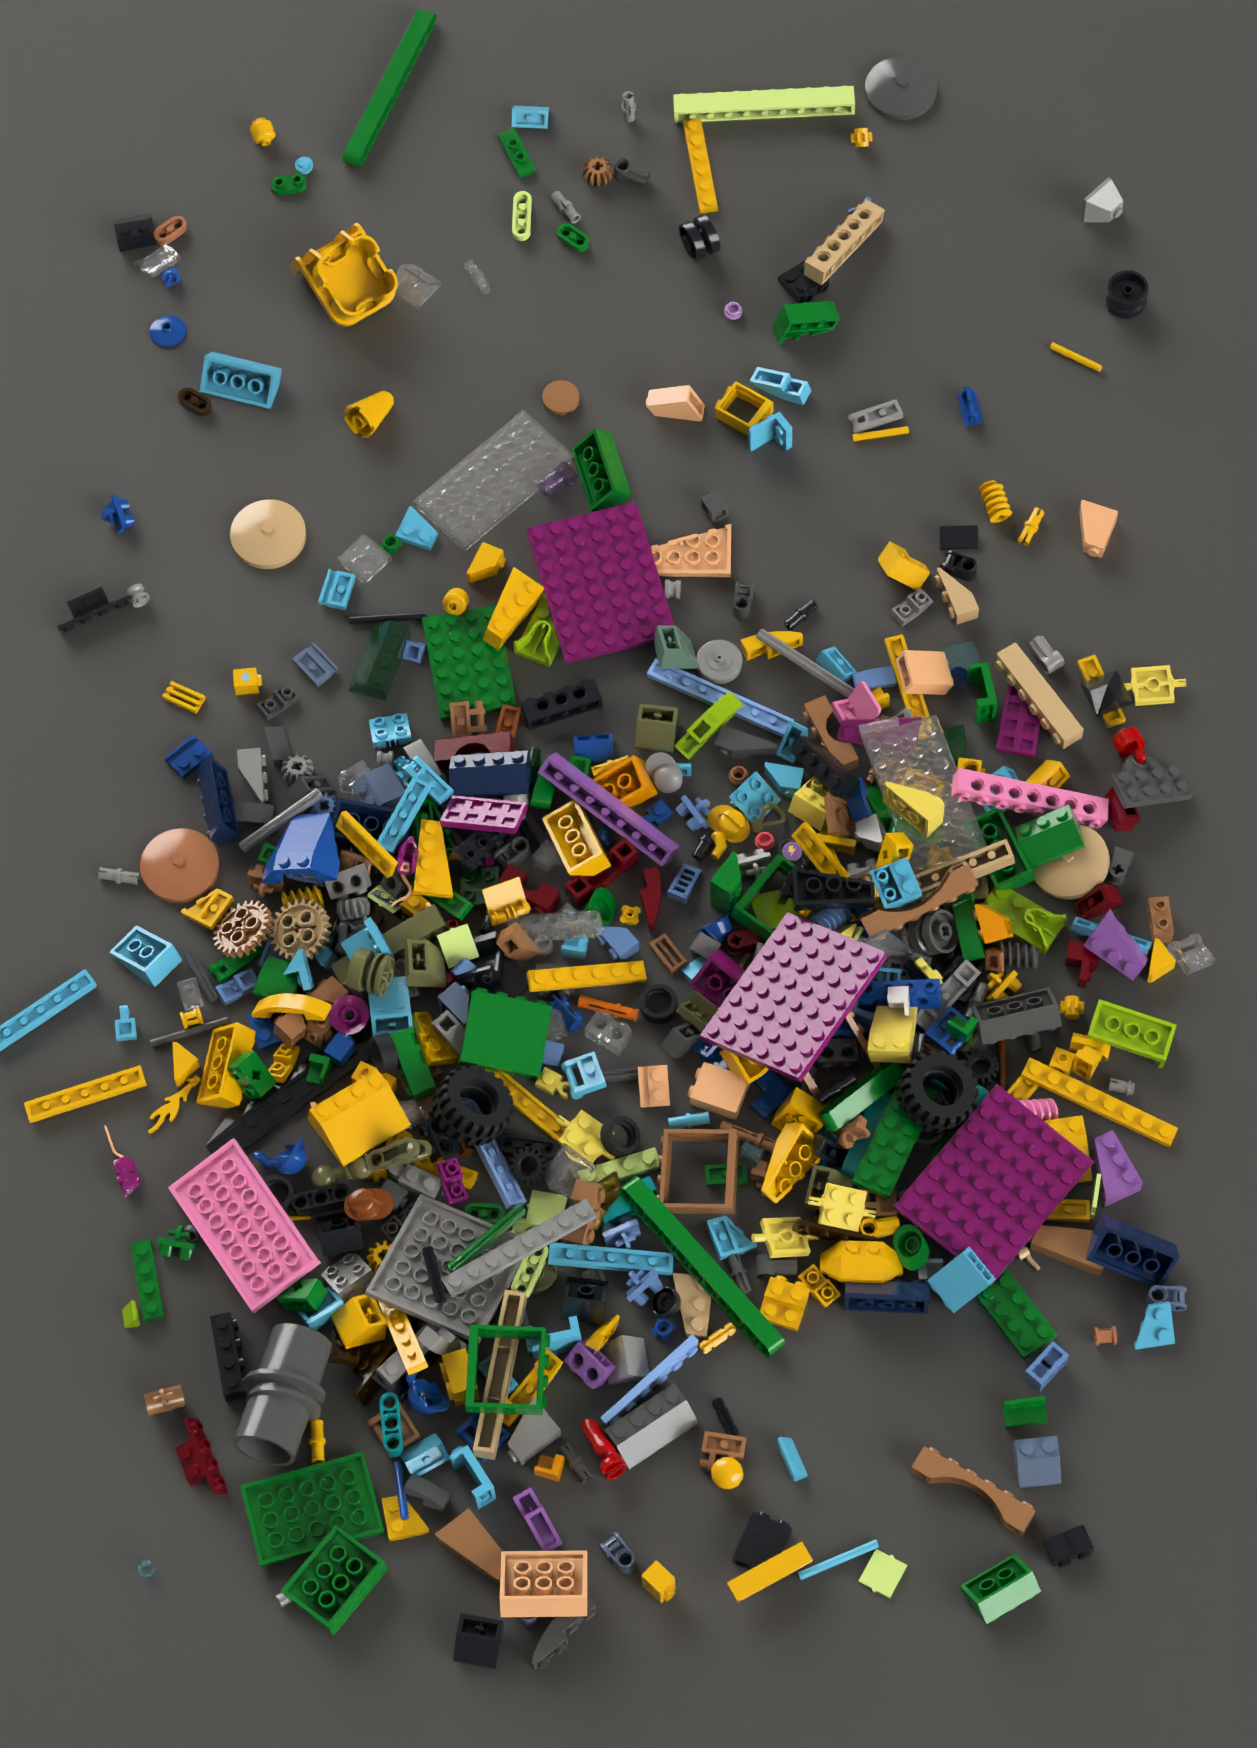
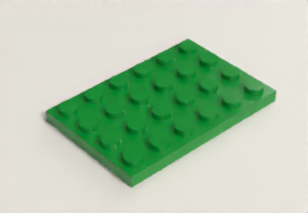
(465, 664)
(300, 1507)

